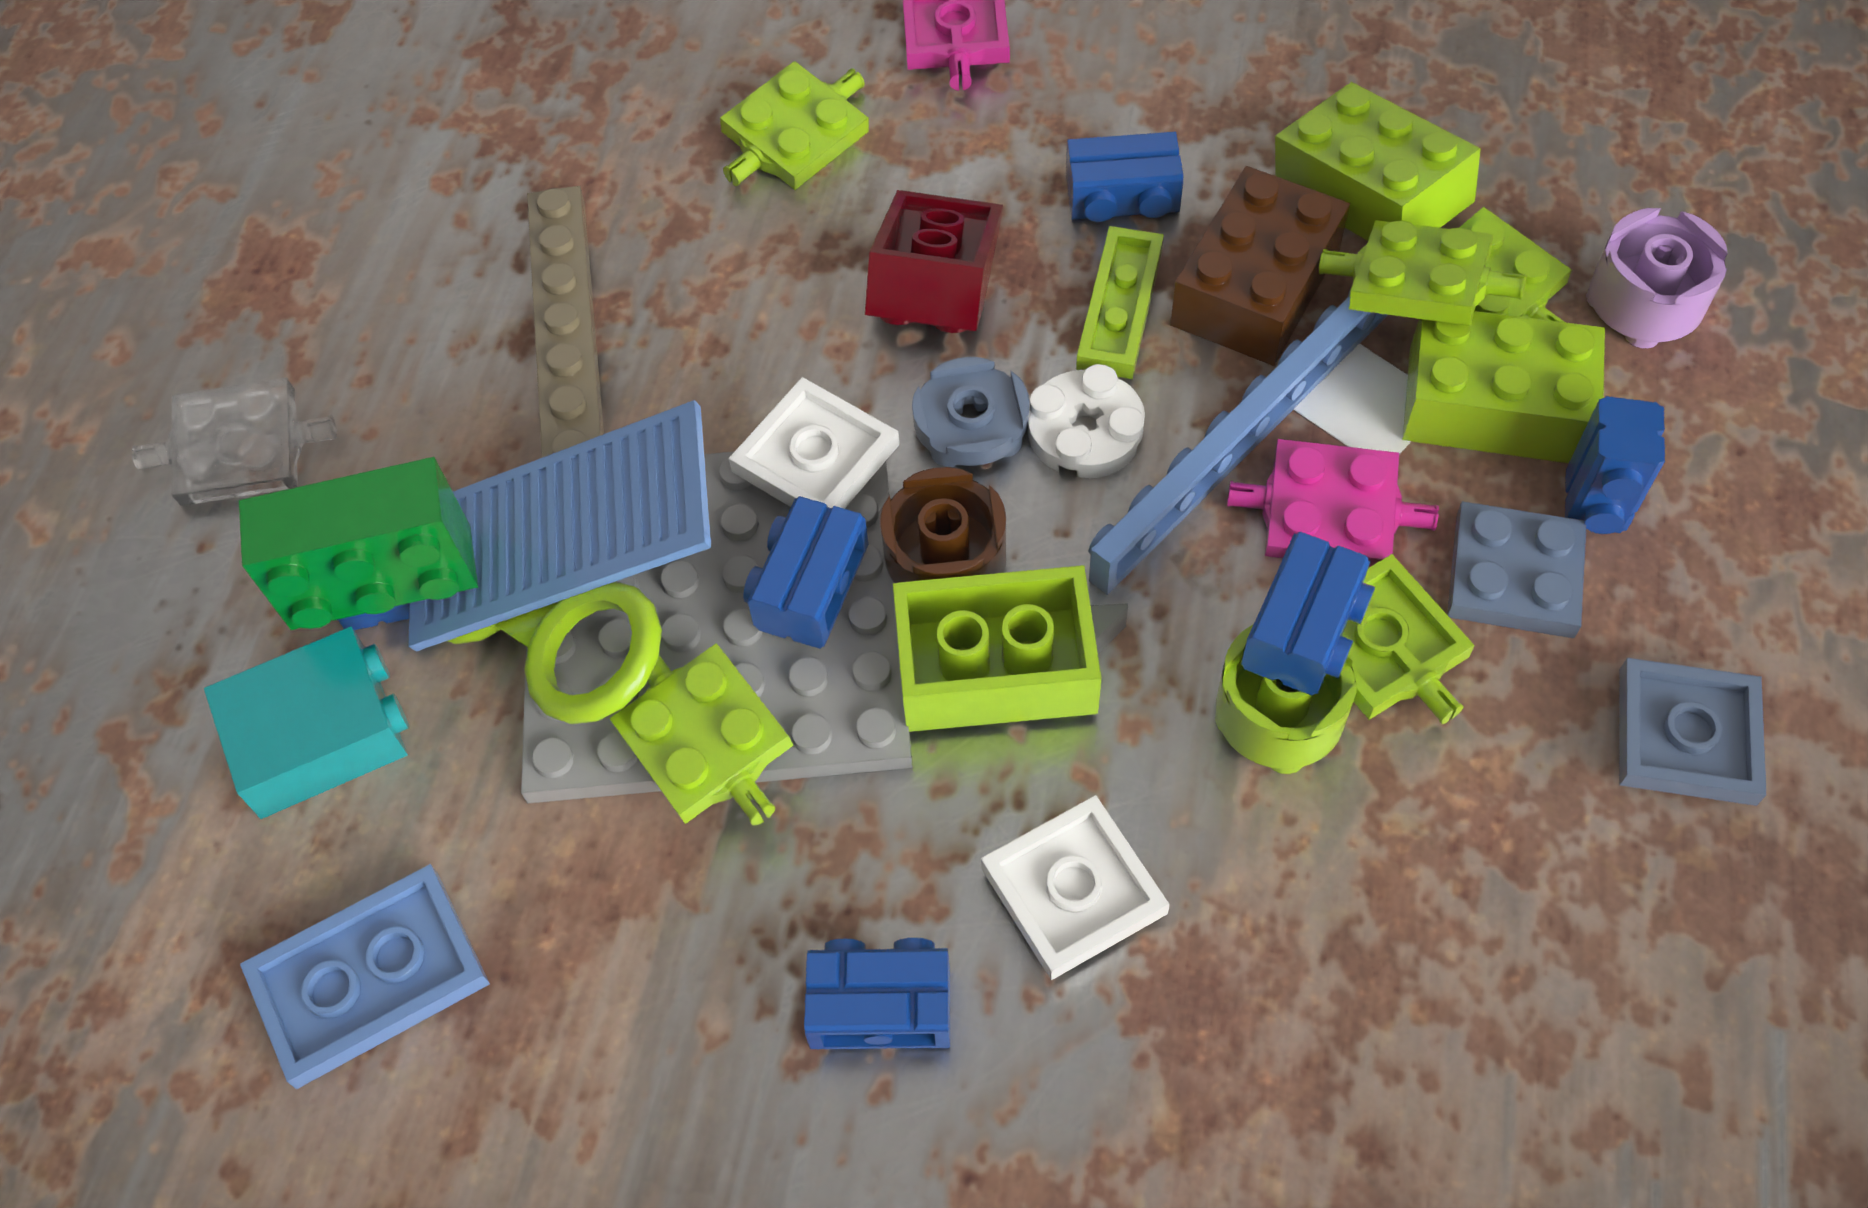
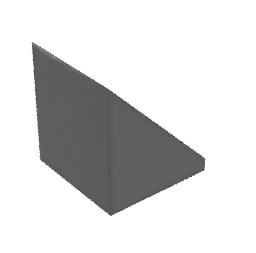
(1108, 622)

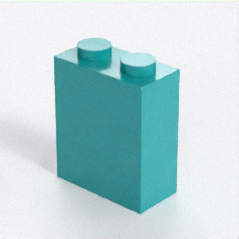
(307, 721)

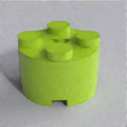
(1276, 722)

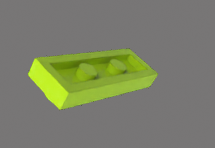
(1120, 300)

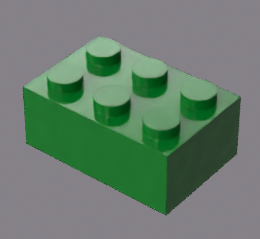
(358, 544)

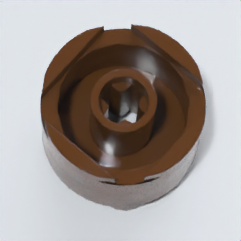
(943, 527)

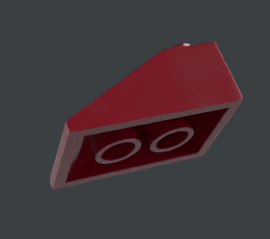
(932, 261)

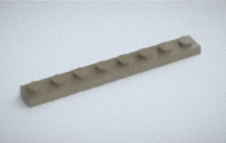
(563, 320)

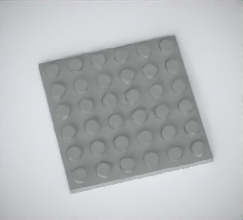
(832, 701)

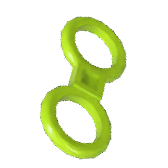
(544, 632)

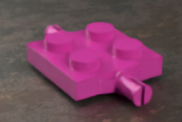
(955, 35)
(1334, 496)

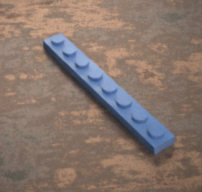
(1226, 443)

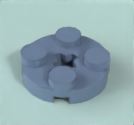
(970, 440)

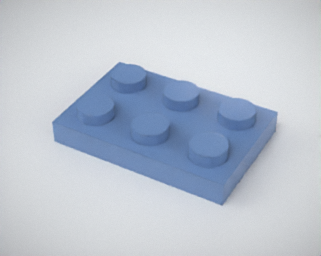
(363, 976)

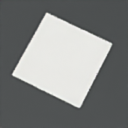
(1360, 402)

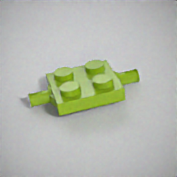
(794, 125)
(1519, 255)
(1422, 272)
(1404, 645)
(703, 735)

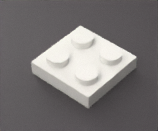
(814, 448)
(1074, 887)

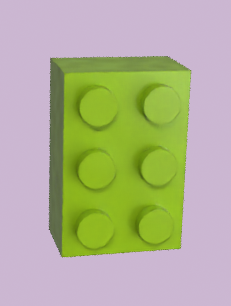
(1379, 161)
(1504, 385)
(997, 648)

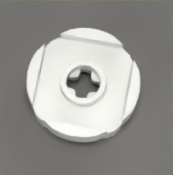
(1092, 394)

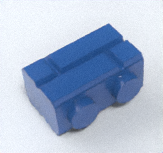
(1124, 176)
(1615, 463)
(806, 571)
(1306, 614)
(877, 996)

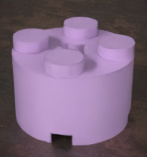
(1657, 276)

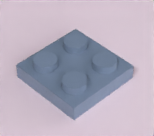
(1517, 569)
(1691, 731)

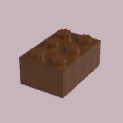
(1258, 265)

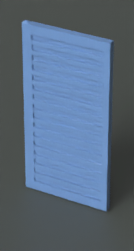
(577, 523)

